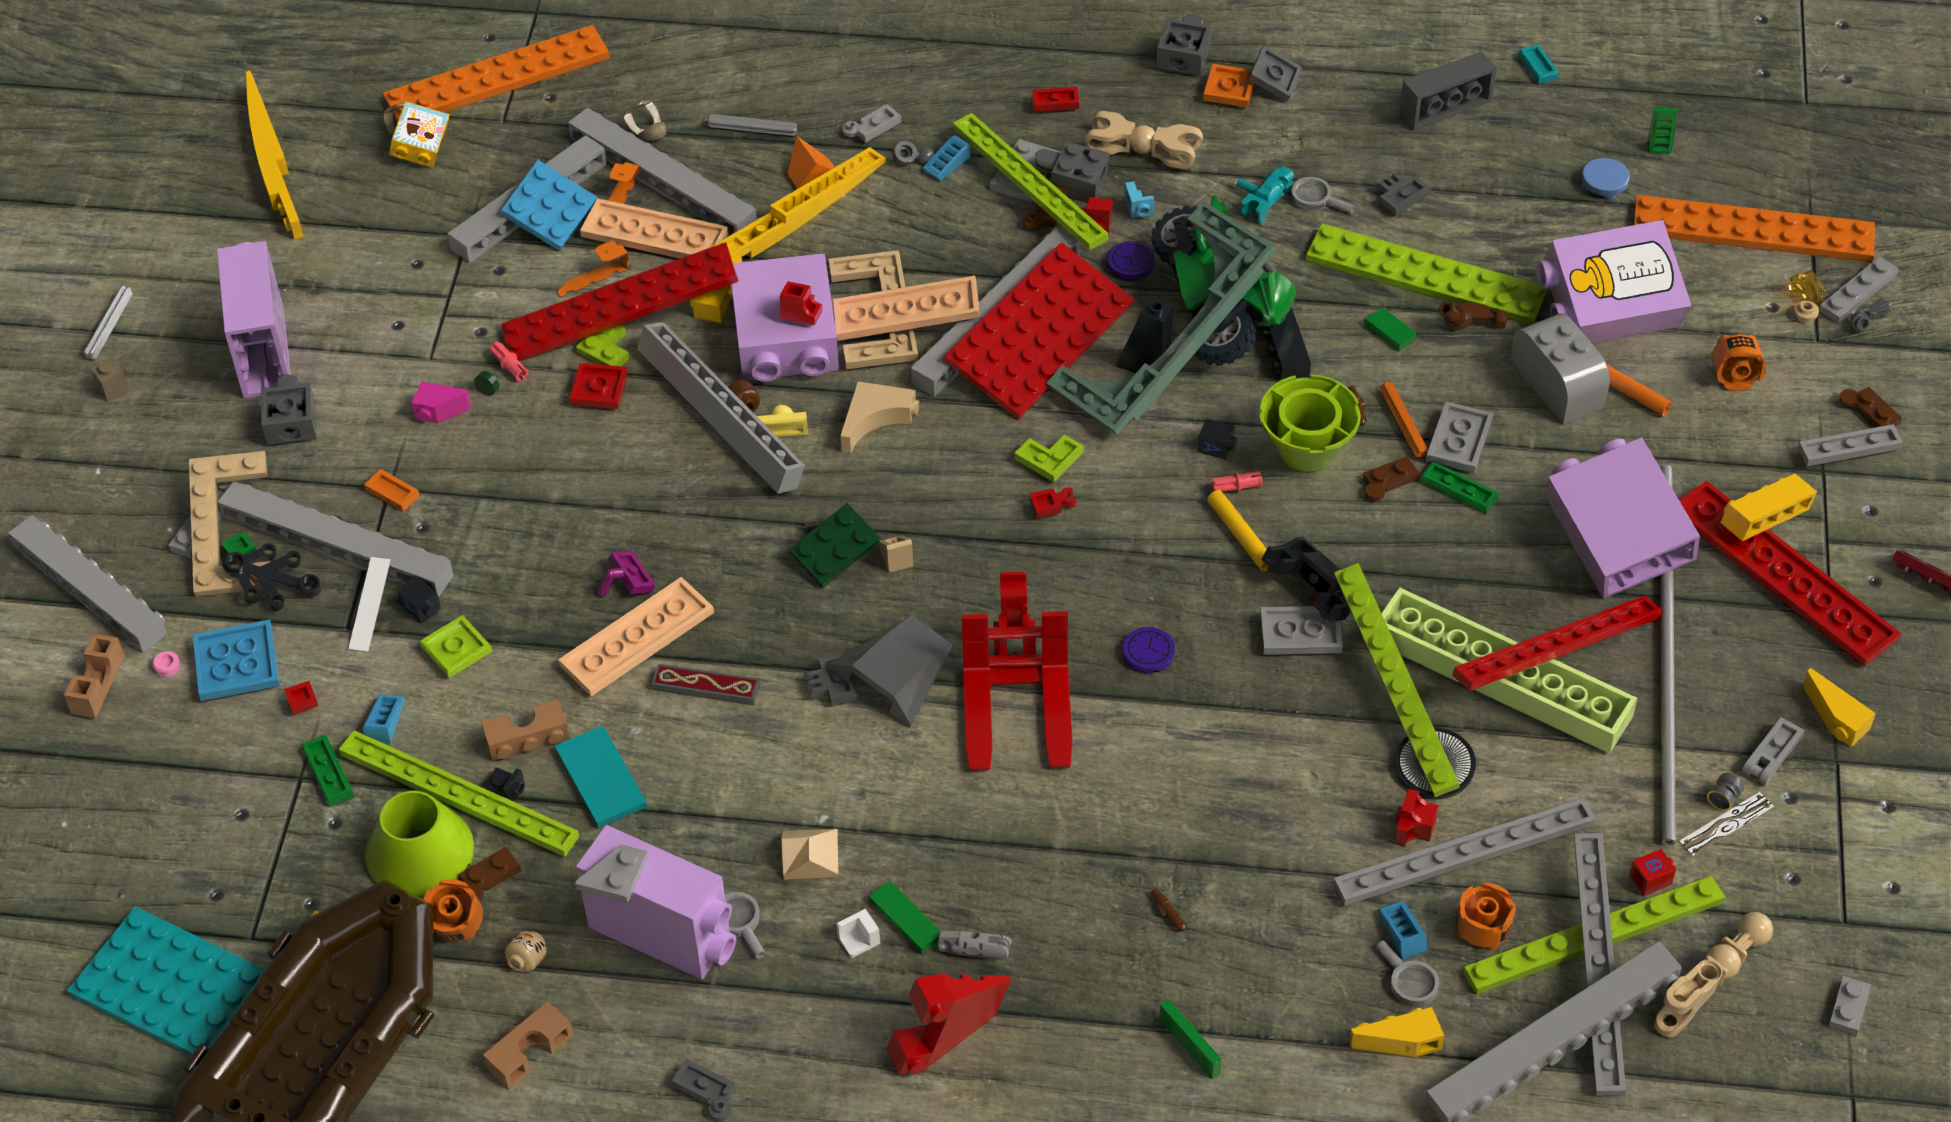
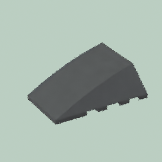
(898, 665)

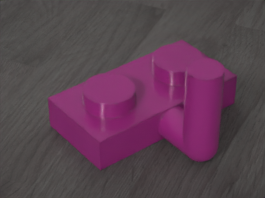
(630, 571)

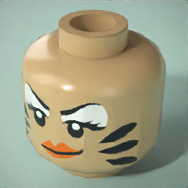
(525, 951)

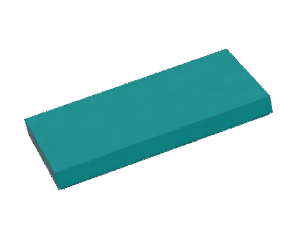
(600, 776)

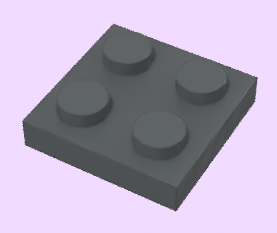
(1275, 73)

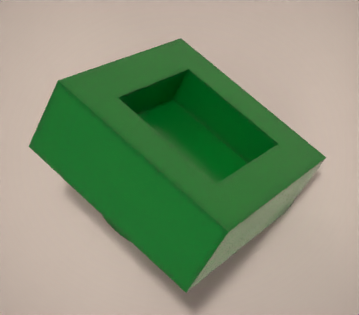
(238, 543)

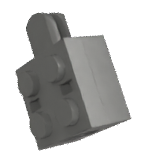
(1184, 45)
(1076, 169)
(288, 411)

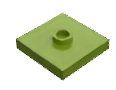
(455, 646)

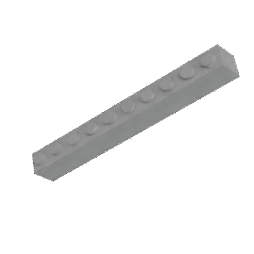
(664, 173)
(930, 371)
(721, 407)
(331, 536)
(1554, 1035)

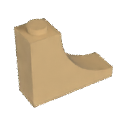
(876, 407)

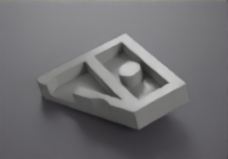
(615, 874)

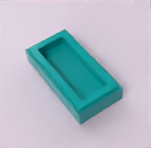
(1538, 64)

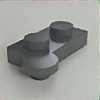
(705, 1087)

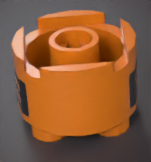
(1738, 361)
(1485, 915)
(464, 920)

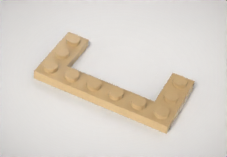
(888, 267)
(203, 477)

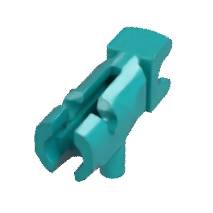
(1264, 196)

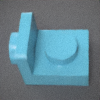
(1136, 204)

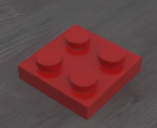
(598, 385)

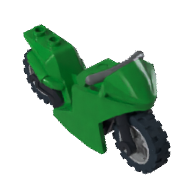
(1194, 270)

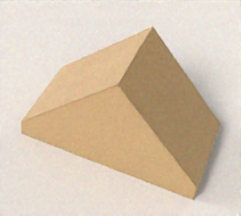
(897, 553)

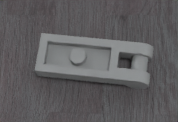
(1773, 750)

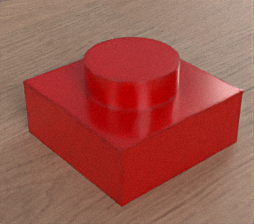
(301, 697)

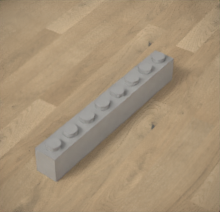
(489, 227)
(88, 583)

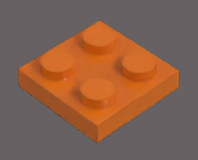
(1228, 86)

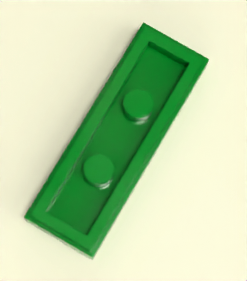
(1459, 487)
(327, 770)
(905, 917)
(1190, 1038)

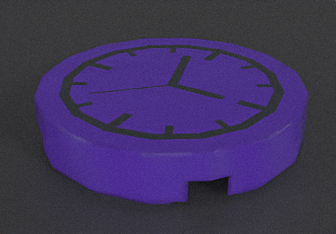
(1131, 260)
(1148, 650)

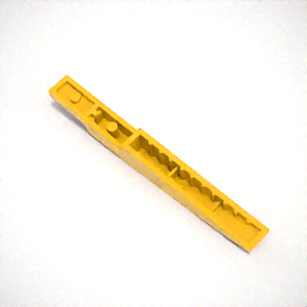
(270, 158)
(802, 205)

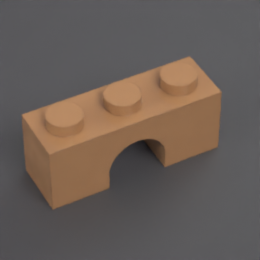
(88, 692)
(508, 740)
(542, 1027)

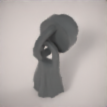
(1861, 320)

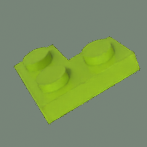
(602, 349)
(1049, 462)

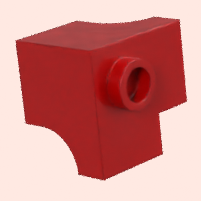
(1100, 211)
(799, 304)
(1415, 819)

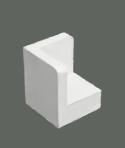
(858, 933)

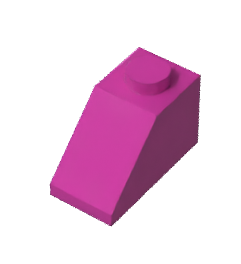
(439, 402)

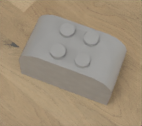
(1562, 367)

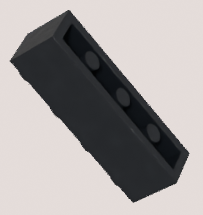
(1287, 348)

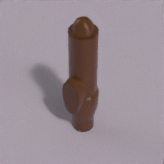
(1361, 404)
(1166, 909)

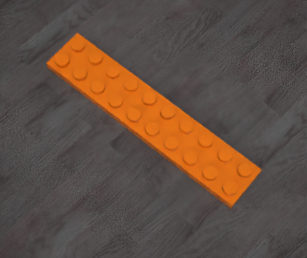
(502, 72)
(1759, 228)

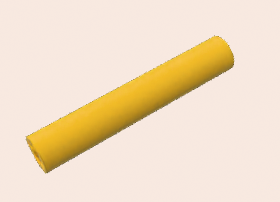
(1238, 527)

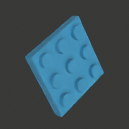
(548, 205)
(235, 660)

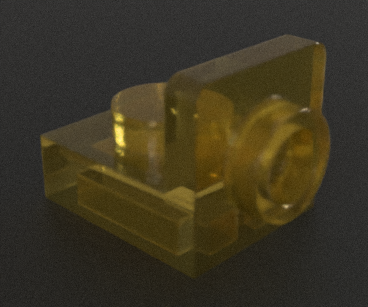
(1809, 285)

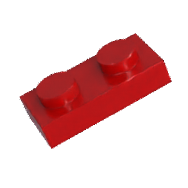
(1055, 99)

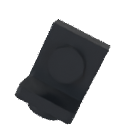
(506, 783)

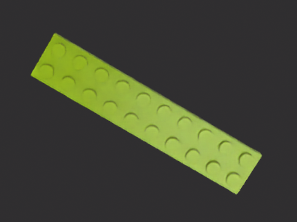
(1426, 273)

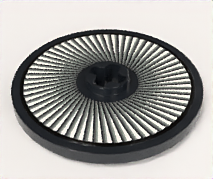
(1458, 753)

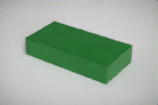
(1390, 329)

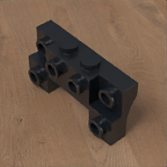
(1313, 572)

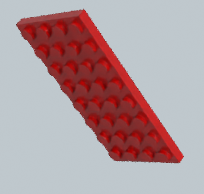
(1037, 328)

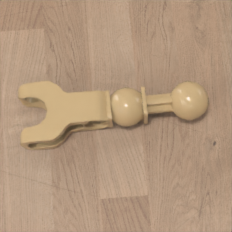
(1720, 963)

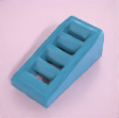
(954, 147)
(383, 721)
(1409, 944)

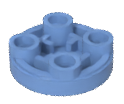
(1605, 177)

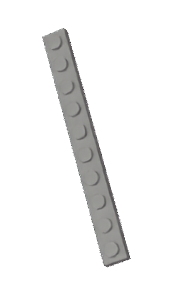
(1464, 851)
(1598, 956)

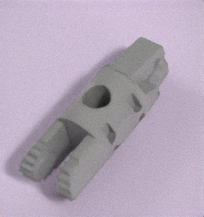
(974, 944)

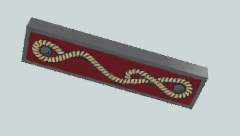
(706, 684)

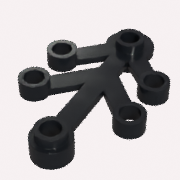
(268, 573)

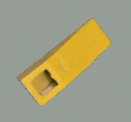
(1403, 1035)

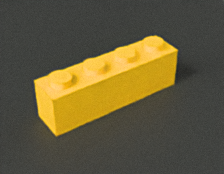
(1768, 506)

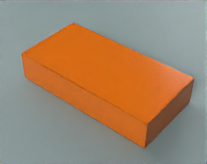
(391, 490)

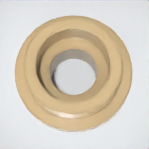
(1806, 311)

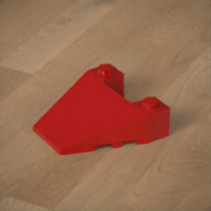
(953, 1012)

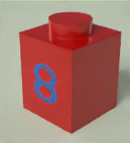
(1652, 872)

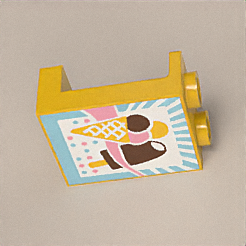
(419, 134)

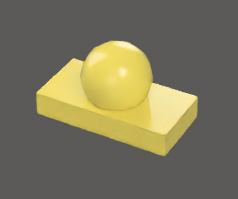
(785, 422)

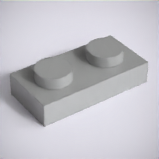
(1849, 1005)

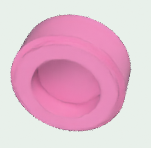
(166, 664)

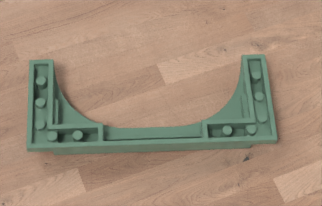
(1238, 266)

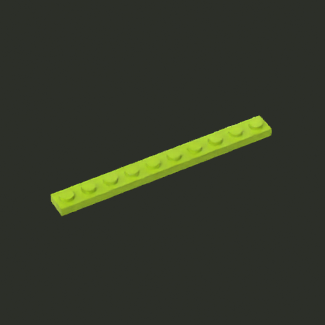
(1031, 181)
(1397, 680)
(459, 793)
(1569, 943)

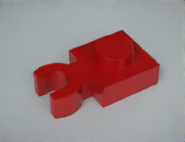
(1050, 503)

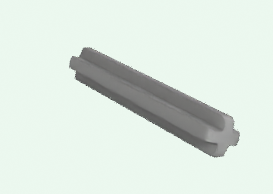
(752, 124)
(107, 323)

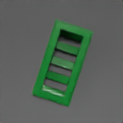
(1662, 144)

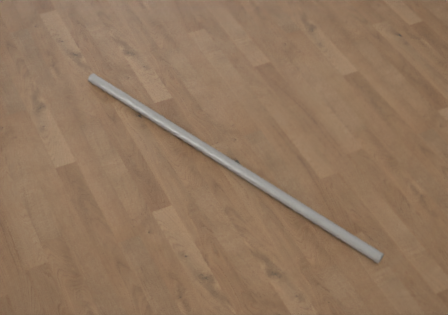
(1667, 700)

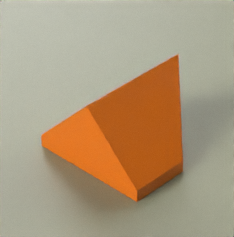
(806, 164)

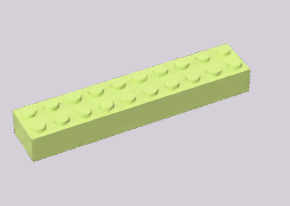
(1545, 692)

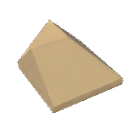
(810, 854)

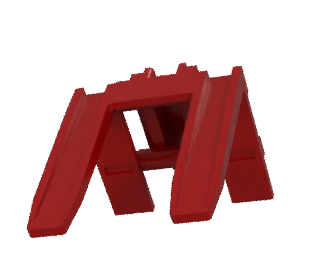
(985, 670)

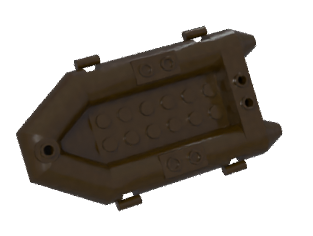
(319, 1016)

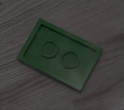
(834, 545)

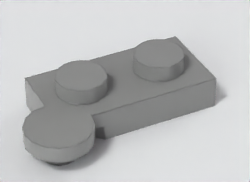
(873, 124)

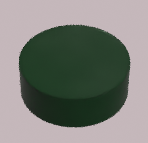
(486, 383)

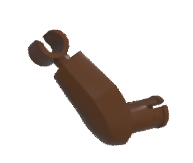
(1470, 313)

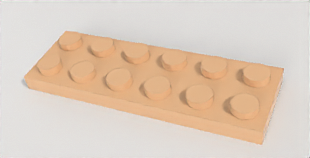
(650, 229)
(906, 308)
(636, 636)

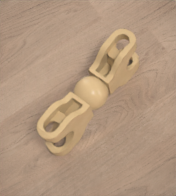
(1164, 143)

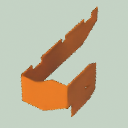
(625, 176)
(602, 272)

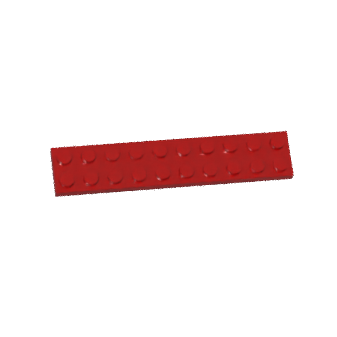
(620, 302)
(1792, 579)

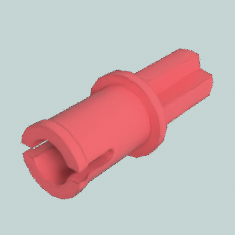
(509, 361)
(1237, 481)

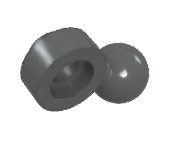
(922, 155)

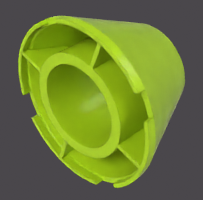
(1309, 420)
(423, 860)

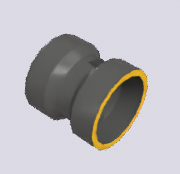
(1726, 790)

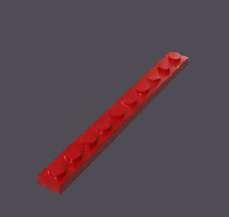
(1556, 643)

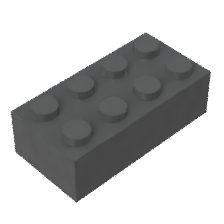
(1447, 90)

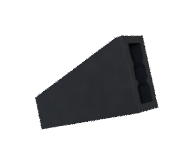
(1149, 336)

